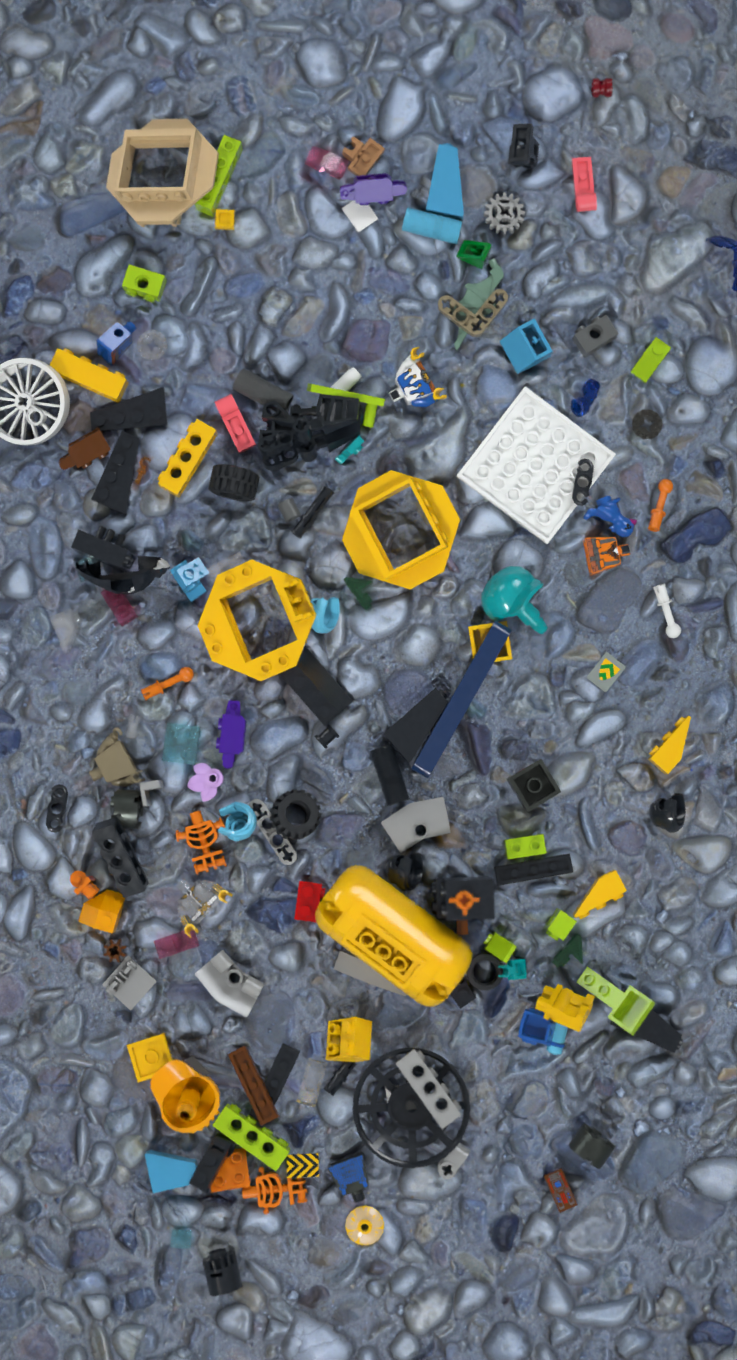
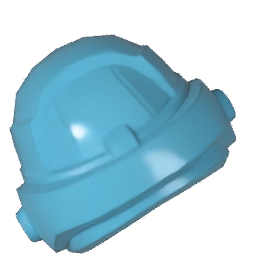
(327, 615)
(240, 822)

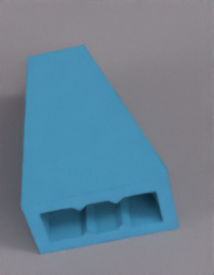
(445, 187)

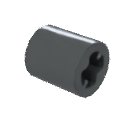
(289, 510)

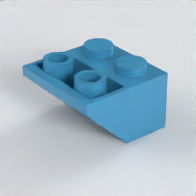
(526, 346)

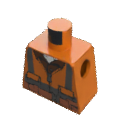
(603, 553)

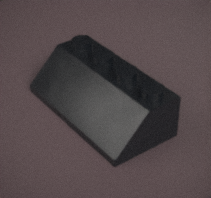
(316, 688)

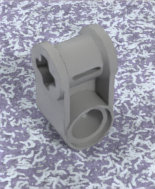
(455, 1160)

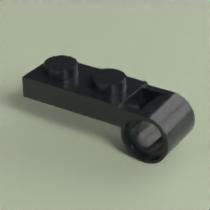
(212, 1161)

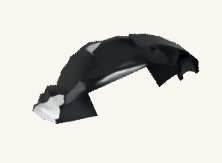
(126, 582)

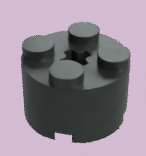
(127, 808)
(591, 1146)

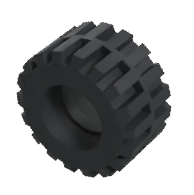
(233, 482)
(309, 807)

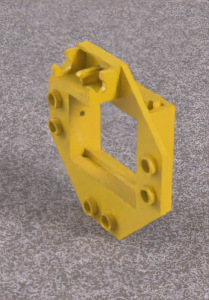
(366, 548)
(222, 632)

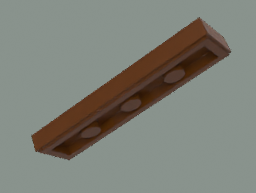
(253, 1085)

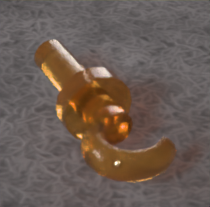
(141, 471)

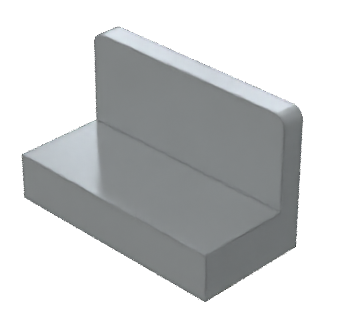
(149, 786)

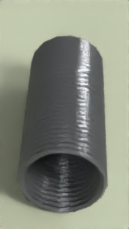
(257, 388)

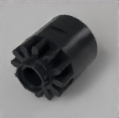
(222, 1272)

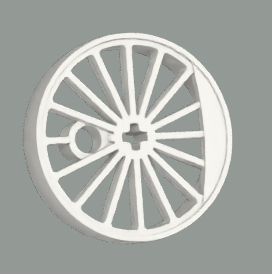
(14, 366)

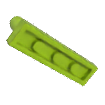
(371, 402)

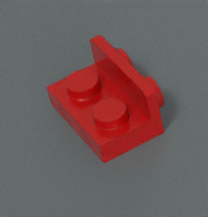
(308, 900)

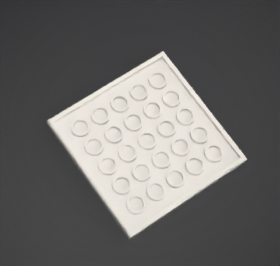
(532, 464)

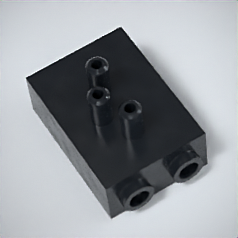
(103, 550)

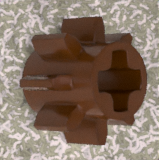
(110, 952)

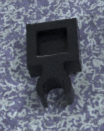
(462, 994)

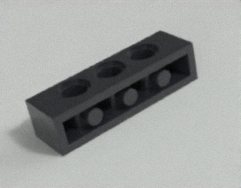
(129, 863)

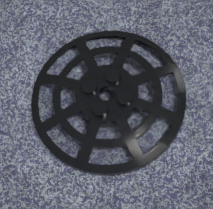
(401, 1117)

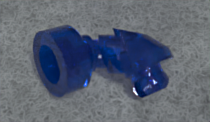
(581, 405)

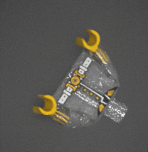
(198, 902)

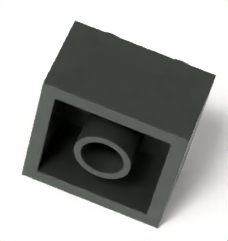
(533, 785)

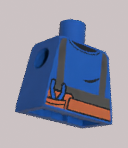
(115, 342)

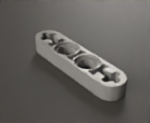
(269, 833)

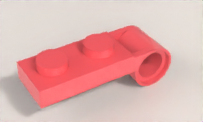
(583, 184)
(235, 423)

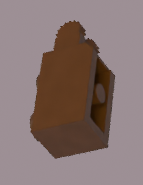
(84, 450)

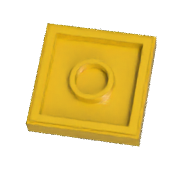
(149, 1056)

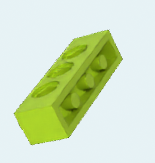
(229, 154)
(255, 1147)

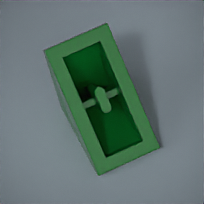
(474, 253)

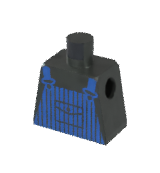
(350, 1175)

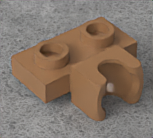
(363, 156)

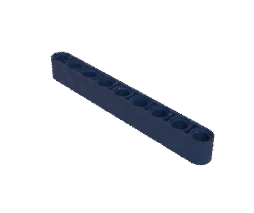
(461, 699)

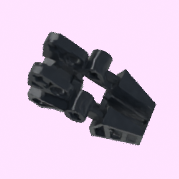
(336, 419)

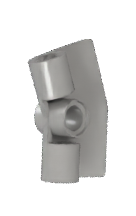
(428, 813)
(236, 996)

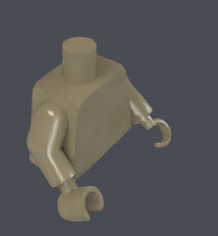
(115, 763)

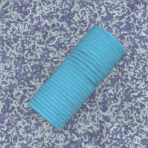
(423, 224)

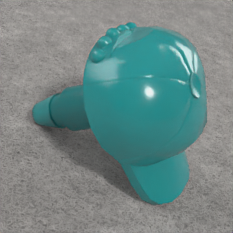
(509, 596)

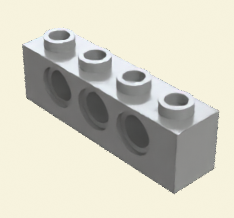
(442, 1116)

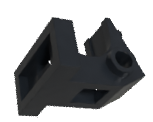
(527, 153)

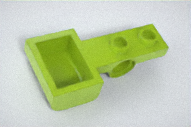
(628, 1007)

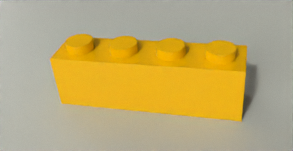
(89, 376)

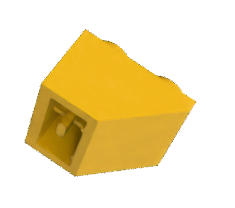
(349, 1040)

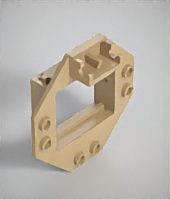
(163, 204)

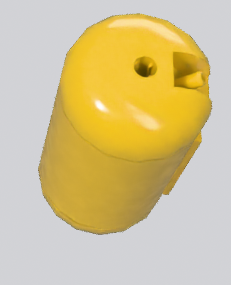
(393, 936)

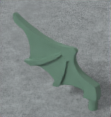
(476, 295)

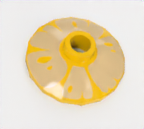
(364, 1215)

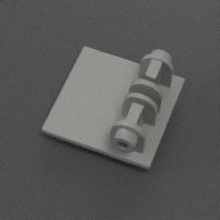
(129, 983)

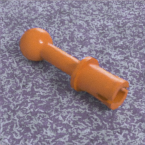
(665, 487)
(185, 674)

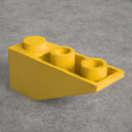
(670, 751)
(602, 890)

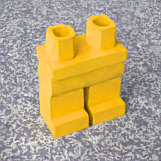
(565, 1006)

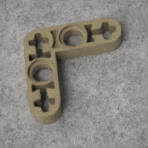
(472, 319)

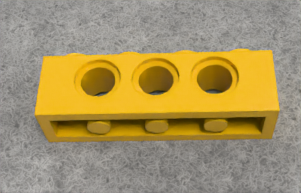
(177, 485)

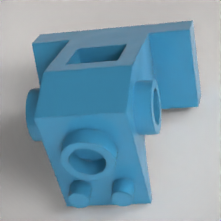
(189, 576)

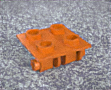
(233, 1173)

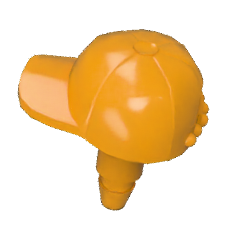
(185, 1096)

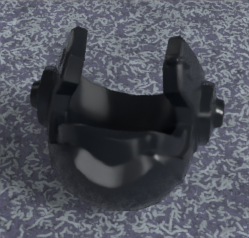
(668, 813)
(405, 872)

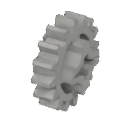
(504, 204)

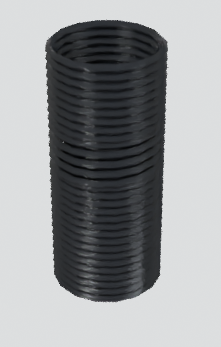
(389, 774)

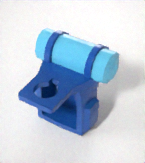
(536, 1030)

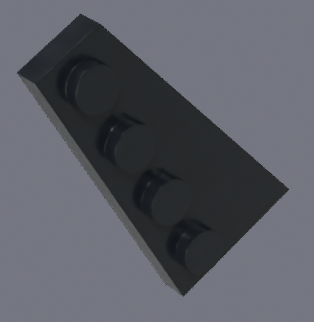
(133, 413)
(118, 475)

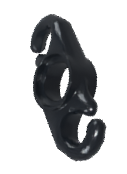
(584, 490)
(52, 816)

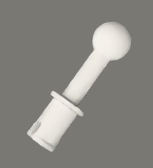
(672, 630)

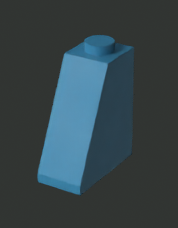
(169, 1170)

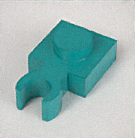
(353, 447)
(514, 969)

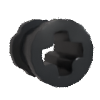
(327, 736)

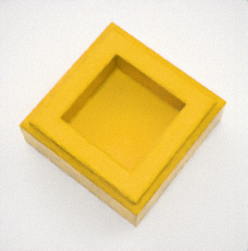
(224, 219)

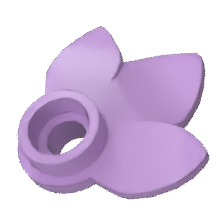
(203, 782)

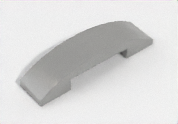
(358, 969)

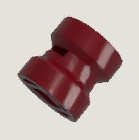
(602, 87)

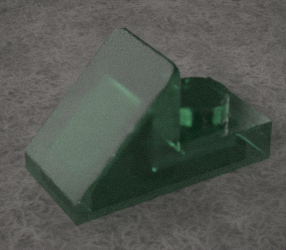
(356, 586)
(573, 947)

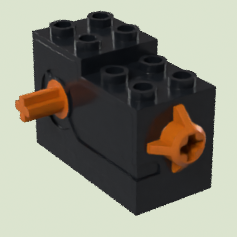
(463, 900)

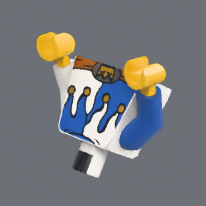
(415, 383)

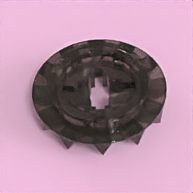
(650, 416)

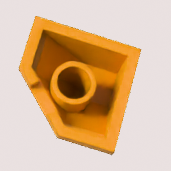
(103, 911)

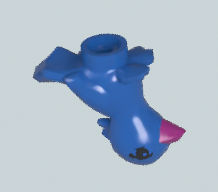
(610, 512)

